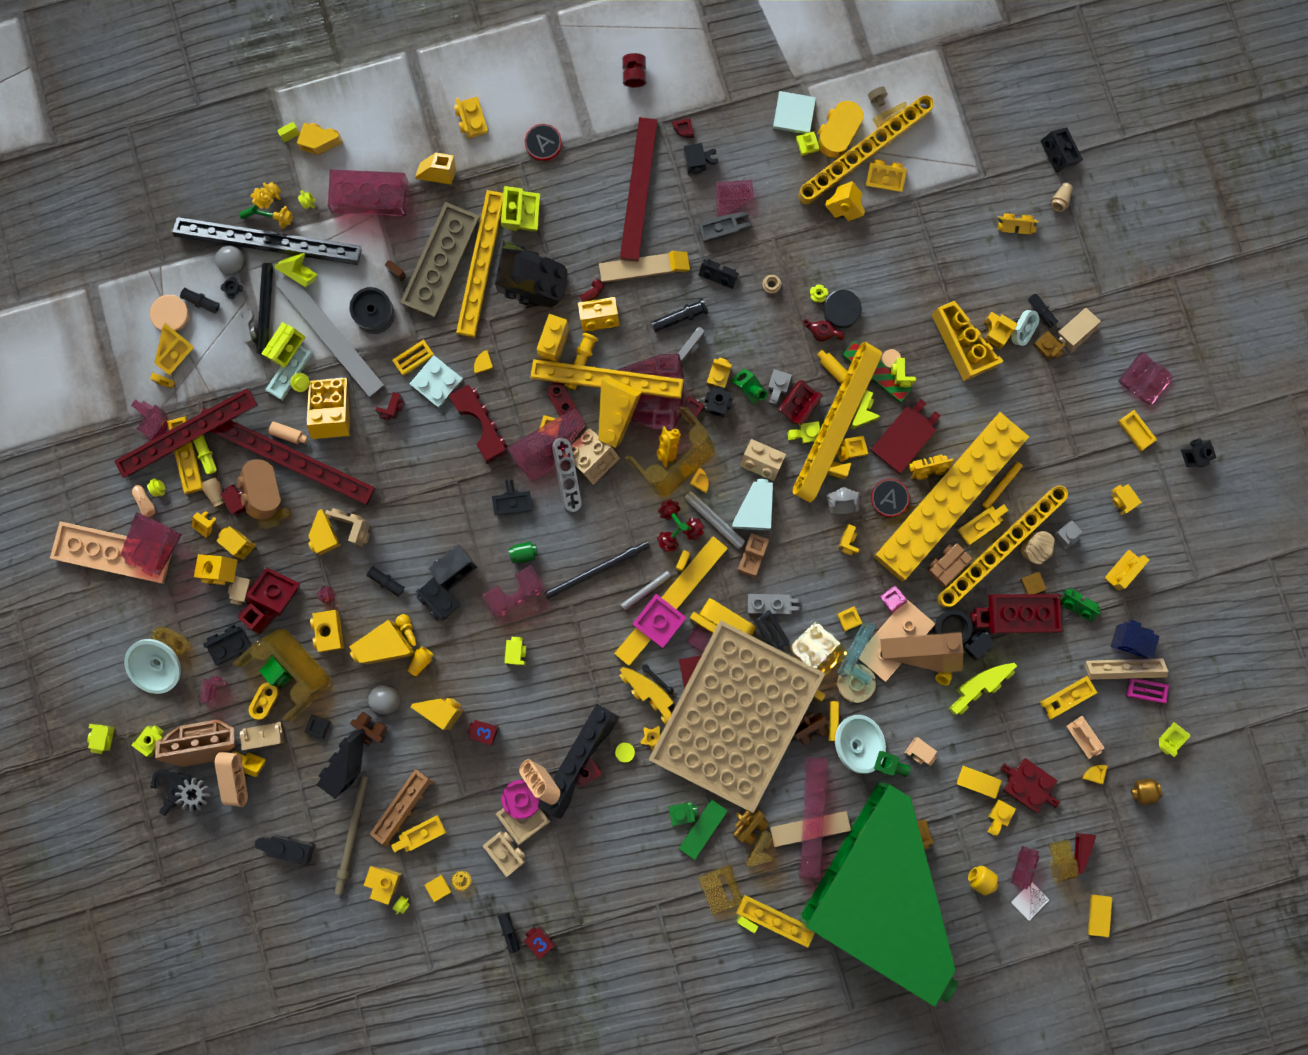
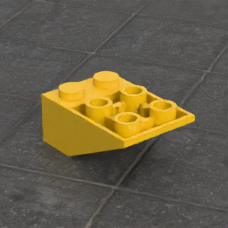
(328, 408)

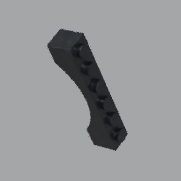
(590, 737)

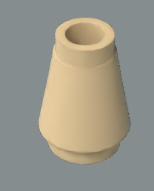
(1062, 198)
(213, 491)

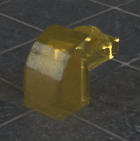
(1063, 863)

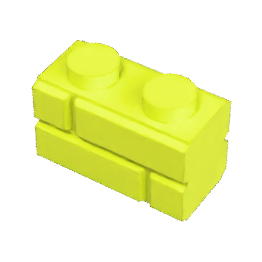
(283, 345)

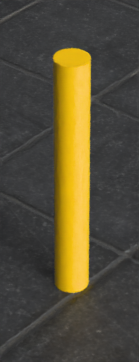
(1002, 485)

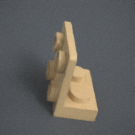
(592, 456)

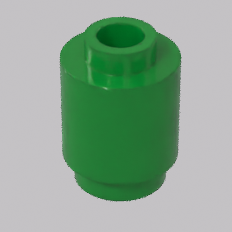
(523, 552)

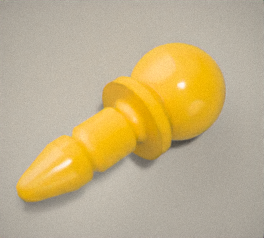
(403, 622)

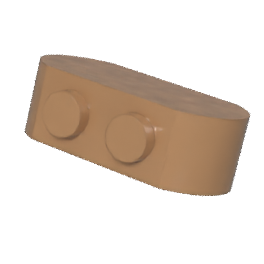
(259, 489)

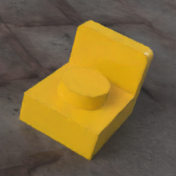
(719, 372)
(852, 448)
(847, 538)

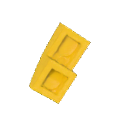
(979, 782)

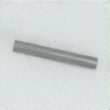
(644, 591)

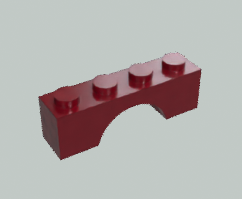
(467, 404)

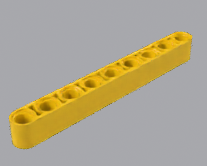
(871, 143)
(837, 422)
(1010, 542)

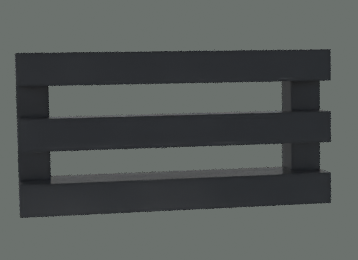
(762, 617)

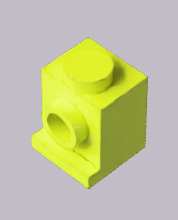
(515, 651)
(100, 738)
(141, 744)

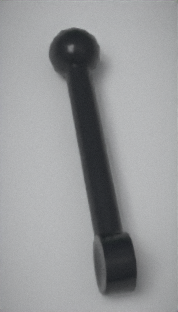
(645, 668)

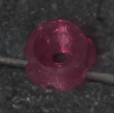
(326, 594)

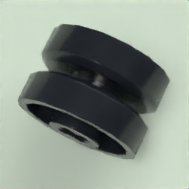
(372, 300)

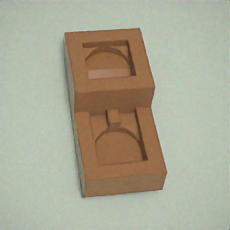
(753, 555)

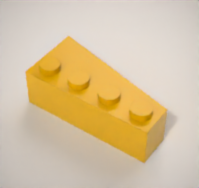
(964, 342)

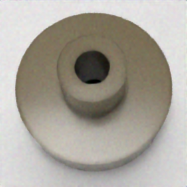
(878, 95)

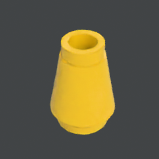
(420, 660)

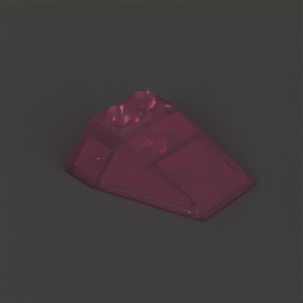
(657, 410)

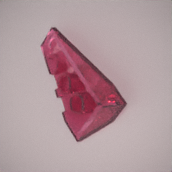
(535, 450)

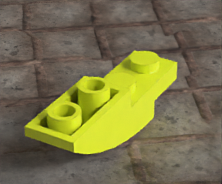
(987, 681)

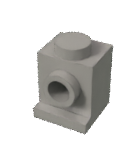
(1067, 534)

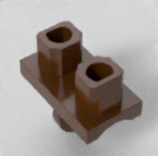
(809, 724)
(377, 732)

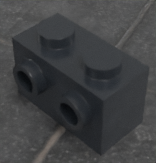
(452, 567)

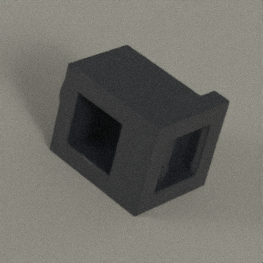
(979, 645)

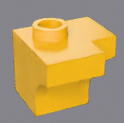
(846, 202)
(999, 329)
(383, 882)

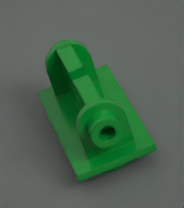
(1087, 610)

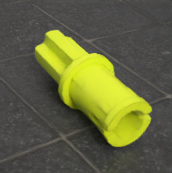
(205, 455)

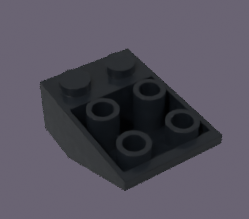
(344, 765)

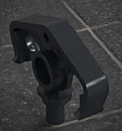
(174, 780)

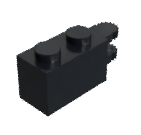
(286, 849)

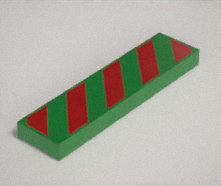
(882, 376)

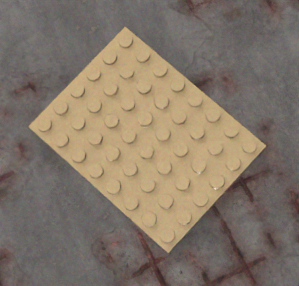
(736, 716)

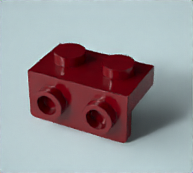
(800, 403)

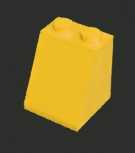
(381, 645)

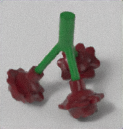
(692, 528)

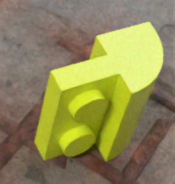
(520, 209)

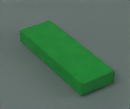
(703, 829)

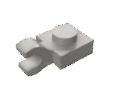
(248, 332)
(779, 384)

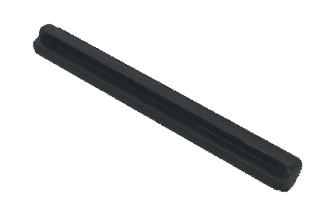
(264, 307)

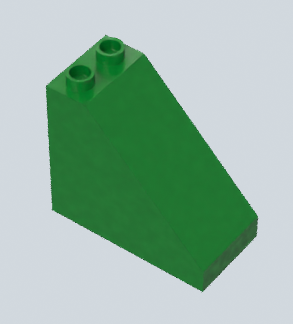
(883, 901)

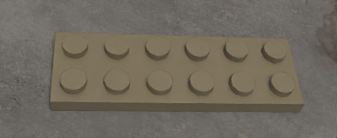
(440, 260)

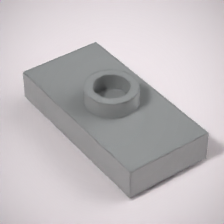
(692, 344)

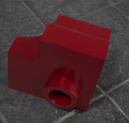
(256, 617)

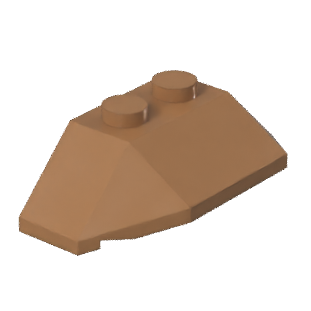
(195, 743)

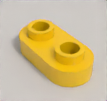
(263, 700)

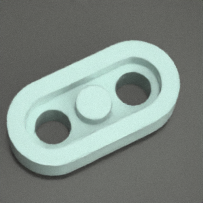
(1026, 326)

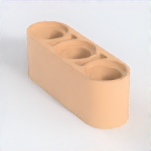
(231, 779)
(539, 782)

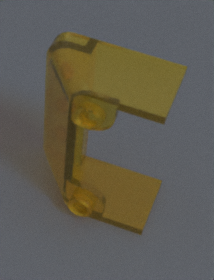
(665, 482)
(310, 676)

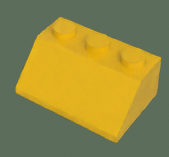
(440, 711)

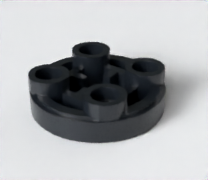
(842, 308)

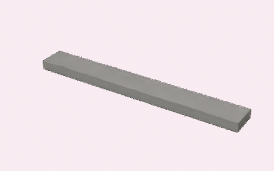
(330, 335)

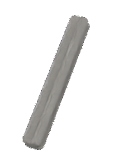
(714, 520)

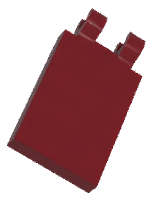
(905, 437)

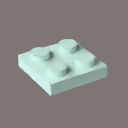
(436, 381)

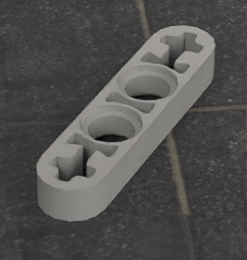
(564, 475)

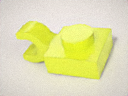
(808, 432)

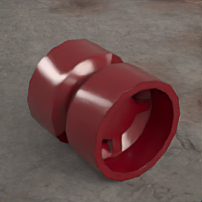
(634, 70)

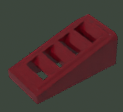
(1083, 848)

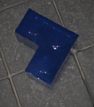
(1135, 639)

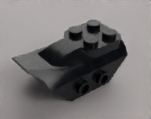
(529, 277)

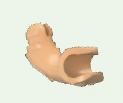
(145, 505)

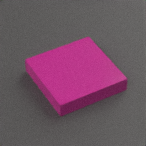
(659, 621)

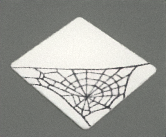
(1030, 901)

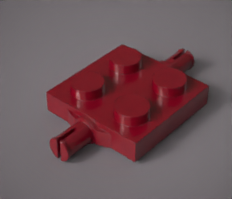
(1030, 785)

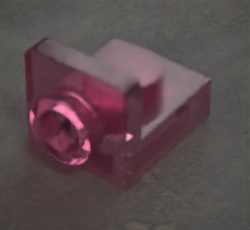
(208, 690)

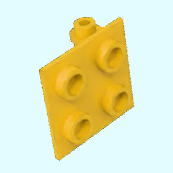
(939, 467)

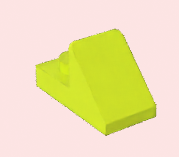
(294, 269)
(863, 416)

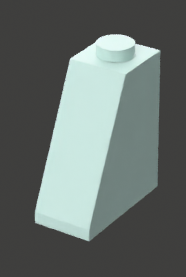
(756, 509)

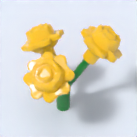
(262, 199)

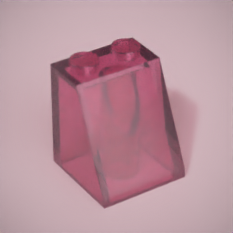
(149, 544)

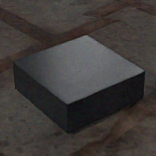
(317, 726)

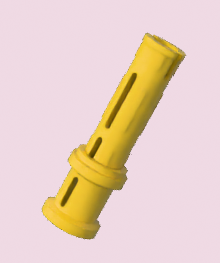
(583, 353)

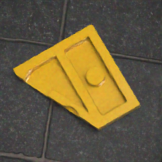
(171, 349)

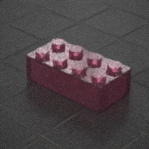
(367, 192)

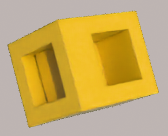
(1124, 498)

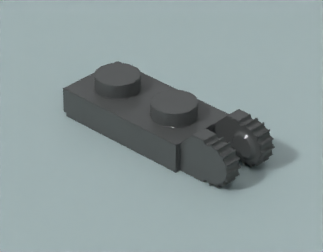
(723, 226)

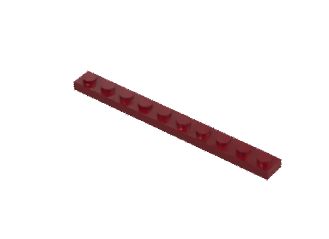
(295, 461)

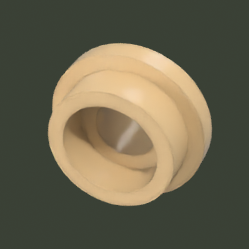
(771, 278)

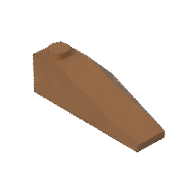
(932, 652)

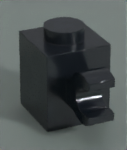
(696, 158)

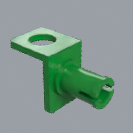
(750, 386)
(891, 765)

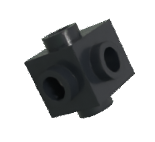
(715, 407)
(1198, 453)

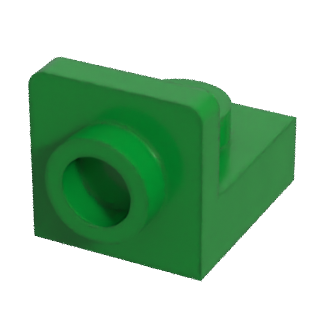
(682, 813)

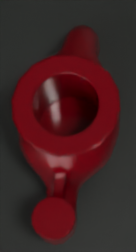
(822, 330)

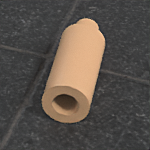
(287, 433)

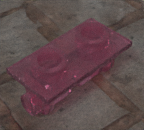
(1021, 876)

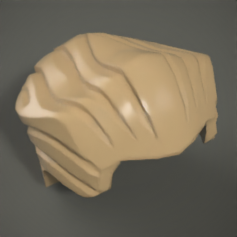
(1038, 547)

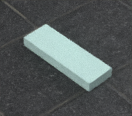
(280, 383)

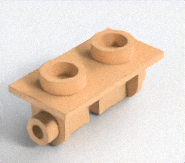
(1085, 737)

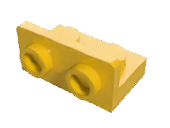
(472, 117)
(886, 176)
(598, 314)
(1126, 570)

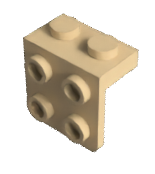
(359, 532)

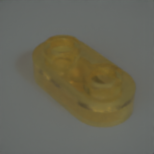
(171, 640)

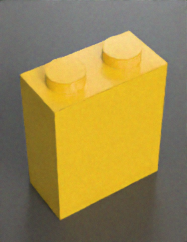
(553, 339)

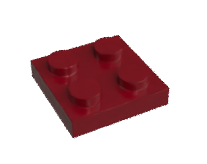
(272, 591)

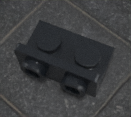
(1061, 149)
(438, 599)
(227, 645)

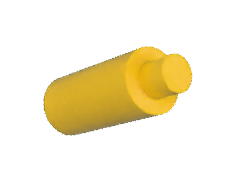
(832, 366)

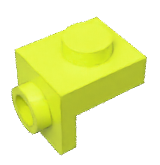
(898, 371)
(1173, 739)

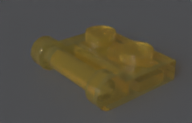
(714, 891)

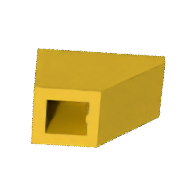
(318, 140)
(437, 168)

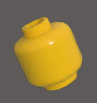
(983, 880)

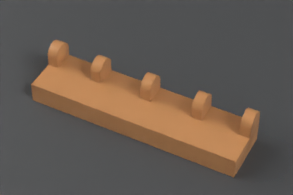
(401, 807)

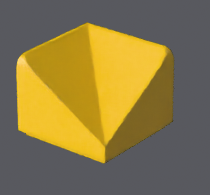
(839, 470)

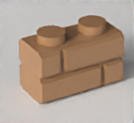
(949, 565)

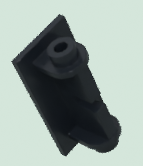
(711, 271)

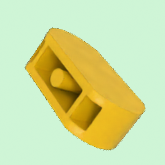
(840, 129)

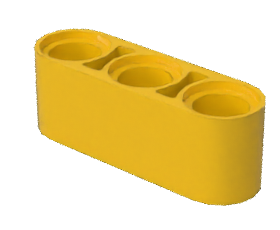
(715, 612)

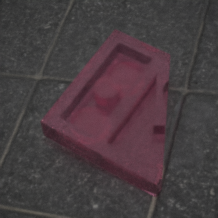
(732, 195)

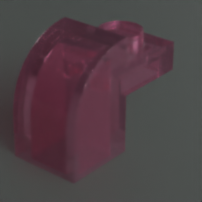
(155, 421)

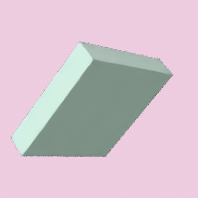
(794, 112)

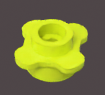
(307, 200)

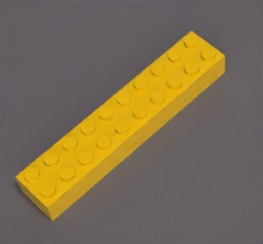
(951, 497)

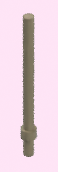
(343, 873)

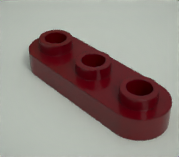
(561, 399)

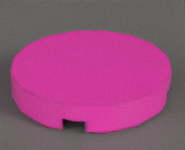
(519, 800)

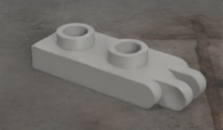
(775, 603)

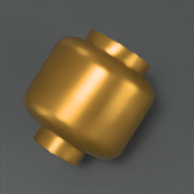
(1146, 791)

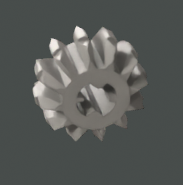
(199, 792)

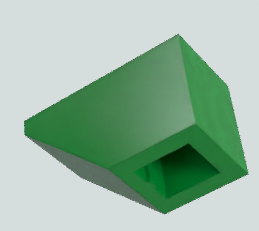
(275, 673)

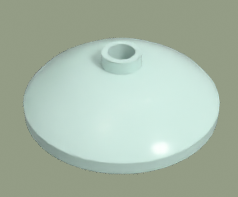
(145, 669)
(867, 743)

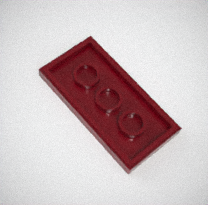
(1025, 613)

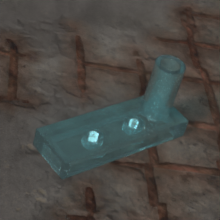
(849, 665)

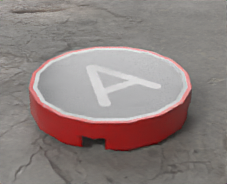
(543, 142)
(890, 498)

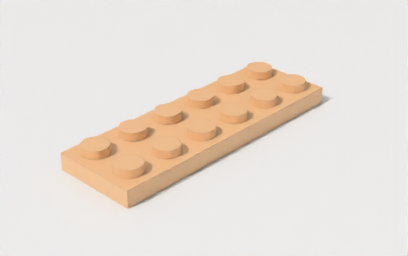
(98, 551)

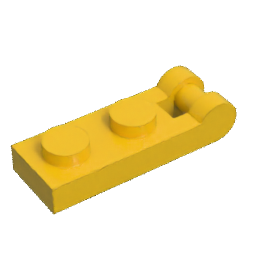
(1069, 697)

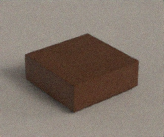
(395, 270)

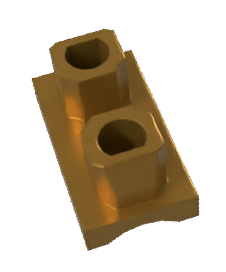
(747, 823)

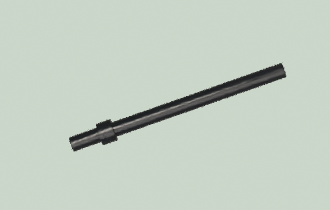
(630, 552)

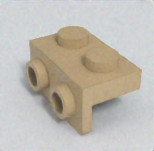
(762, 459)
(504, 853)

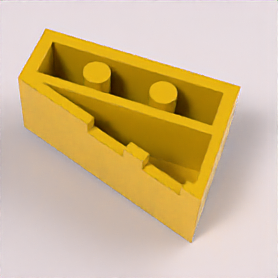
(616, 410)

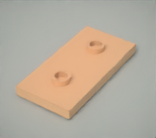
(902, 623)

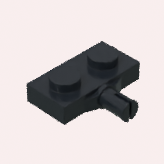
(512, 501)

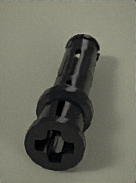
(688, 312)

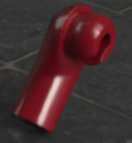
(594, 292)

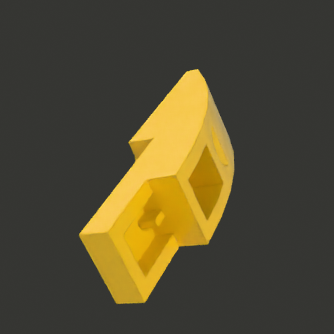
(644, 688)

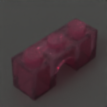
(528, 585)

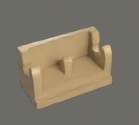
(1079, 329)
(262, 736)

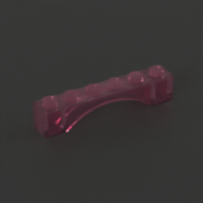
(813, 817)

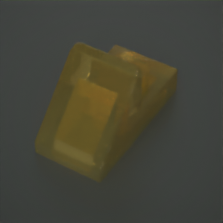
(757, 854)

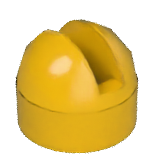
(944, 678)

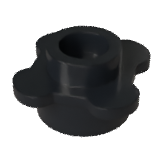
(232, 281)

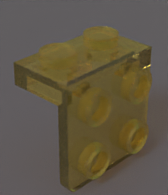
(819, 648)

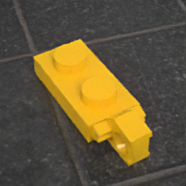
(982, 524)
(420, 834)

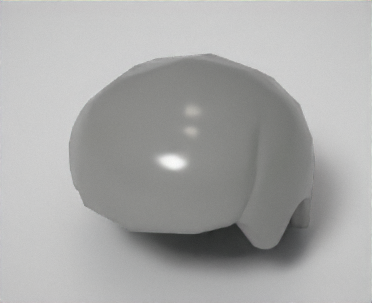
(230, 259)
(384, 700)

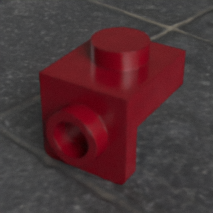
(395, 405)

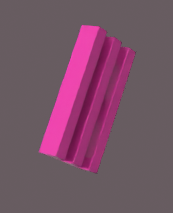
(1131, 687)

